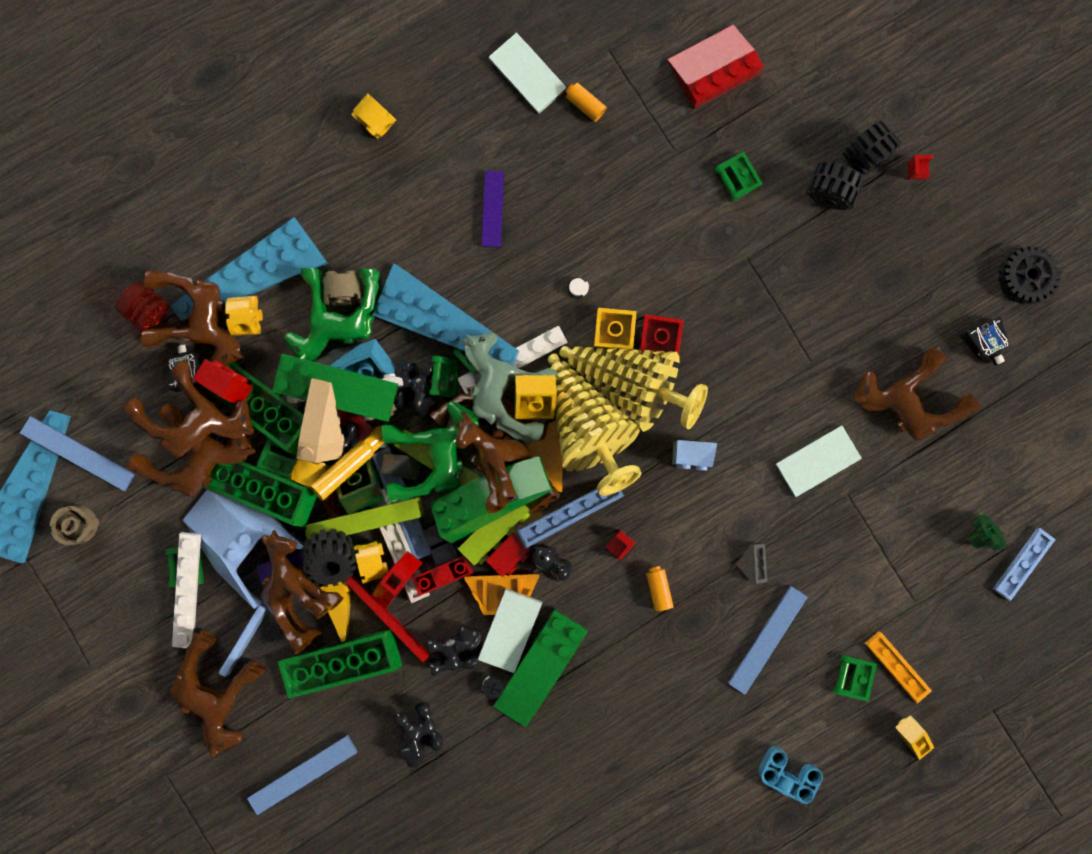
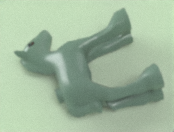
(492, 384)

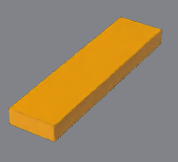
(898, 667)

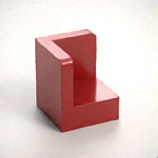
(919, 167)
(620, 545)

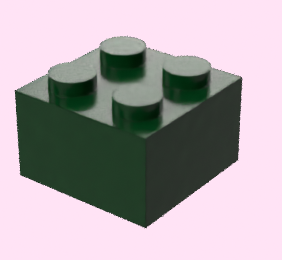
(360, 489)

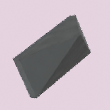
(401, 466)
(754, 564)

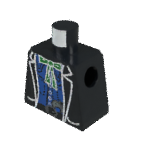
(988, 340)
(193, 360)

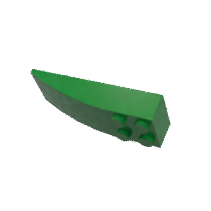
(352, 390)
(270, 412)
(263, 491)
(465, 507)
(340, 663)
(540, 667)

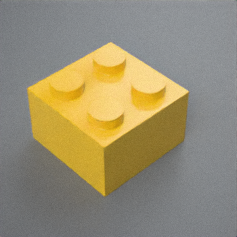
(615, 329)
(535, 397)

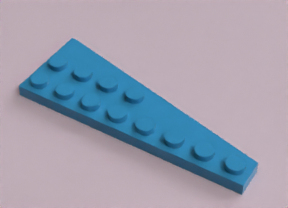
(262, 266)
(421, 310)
(25, 493)

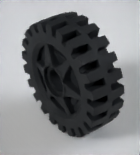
(1043, 272)

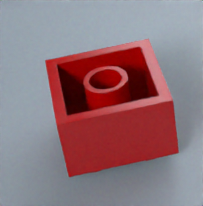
(661, 334)
(223, 381)
(508, 554)

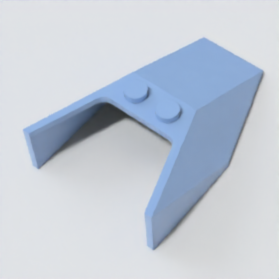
(230, 533)

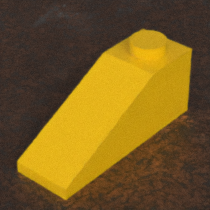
(341, 614)

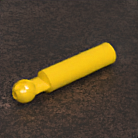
(347, 464)

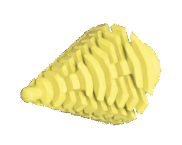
(636, 382)
(591, 429)

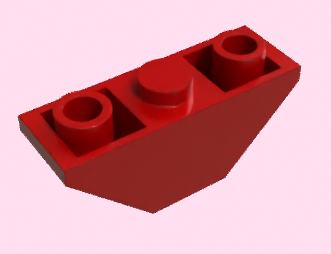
(442, 575)
(396, 579)

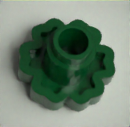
(986, 534)

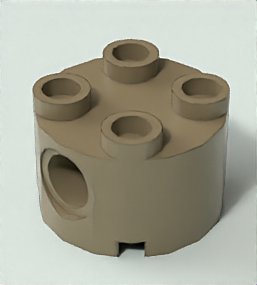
(342, 288)
(73, 525)

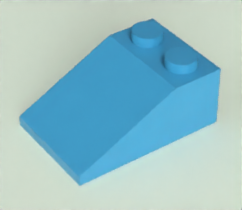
(367, 360)

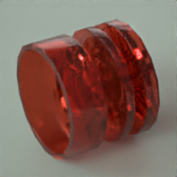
(142, 306)

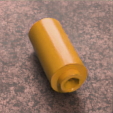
(585, 101)
(659, 589)

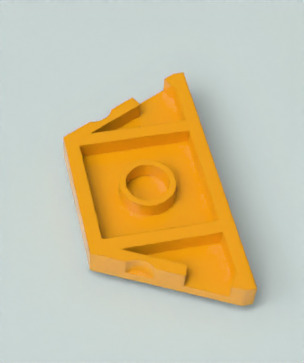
(550, 454)
(490, 588)

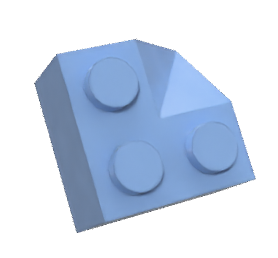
(693, 454)

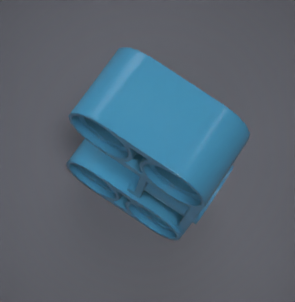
(786, 782)

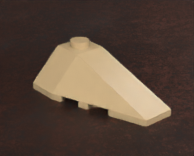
(320, 429)

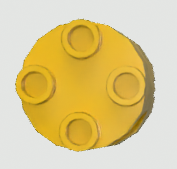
(374, 115)
(243, 315)
(307, 472)
(370, 561)

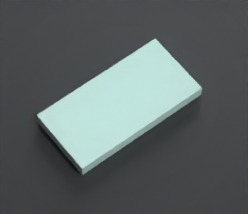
(527, 73)
(818, 461)
(510, 630)

